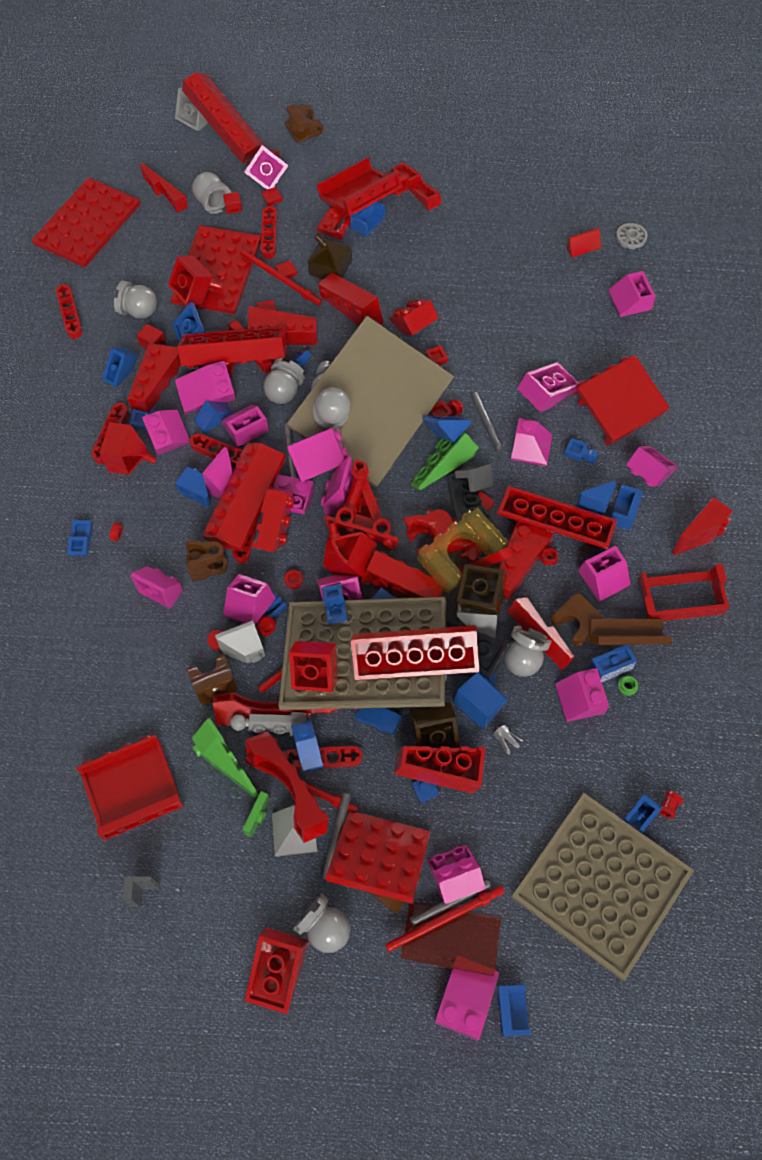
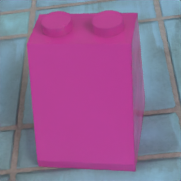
(318, 453)

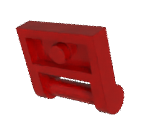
(331, 222)

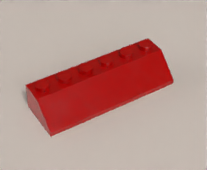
(222, 116)
(233, 346)
(244, 496)
(557, 517)
(415, 652)

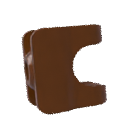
(301, 125)
(201, 562)
(579, 611)
(214, 682)

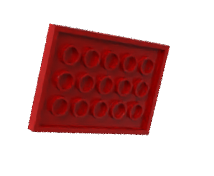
(86, 222)
(220, 254)

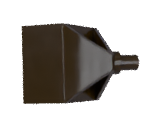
(329, 258)
(482, 588)
(435, 726)

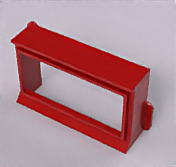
(716, 576)

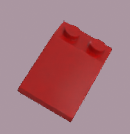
(705, 527)
(276, 970)

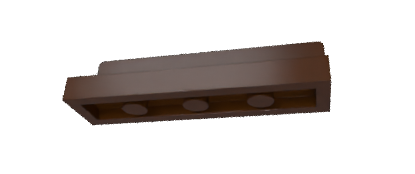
(627, 632)

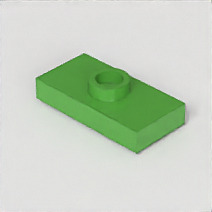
(257, 814)

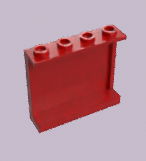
(357, 187)
(622, 398)
(129, 787)

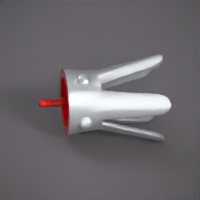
(504, 733)

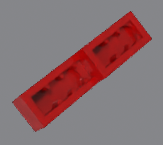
(160, 186)
(421, 190)
(527, 617)

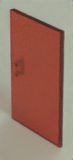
(467, 940)

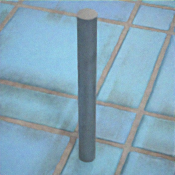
(488, 425)
(288, 439)
(337, 830)
(442, 907)

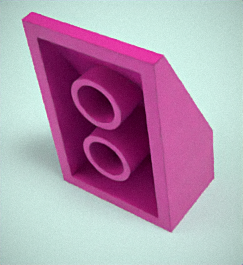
(204, 385)
(547, 386)
(338, 488)
(466, 1002)

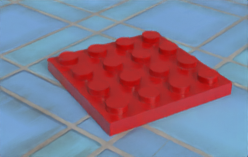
(379, 856)

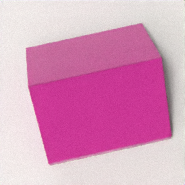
(266, 168)

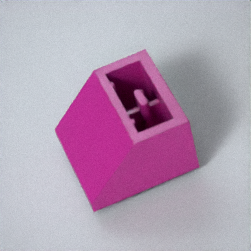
(632, 294)
(245, 424)
(302, 492)
(606, 573)
(247, 599)
(456, 874)

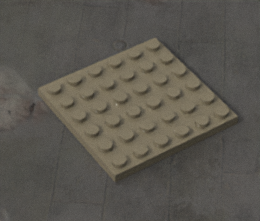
(603, 886)

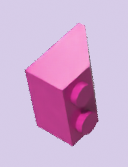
(166, 430)
(651, 466)
(157, 586)
(582, 695)

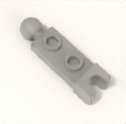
(272, 723)

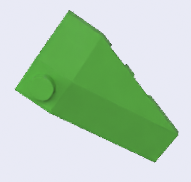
(445, 459)
(215, 751)

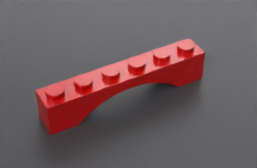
(232, 704)
(307, 817)

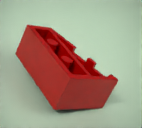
(274, 519)

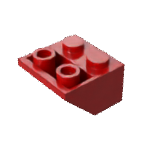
(414, 316)

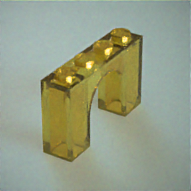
(472, 527)

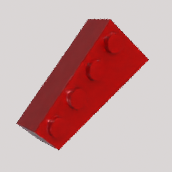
(350, 299)
(299, 328)
(153, 376)
(527, 547)
(399, 578)
(442, 766)

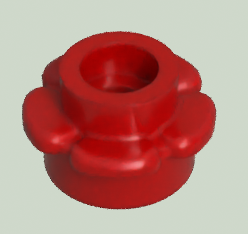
(455, 406)
(551, 553)

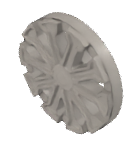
(631, 235)

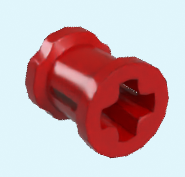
(670, 804)

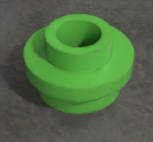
(628, 680)

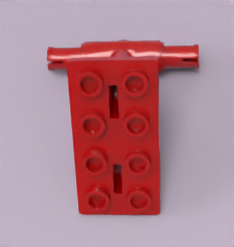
(360, 523)

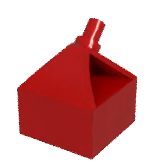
(191, 280)
(123, 449)
(348, 552)
(313, 666)

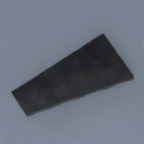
(463, 499)
(490, 651)

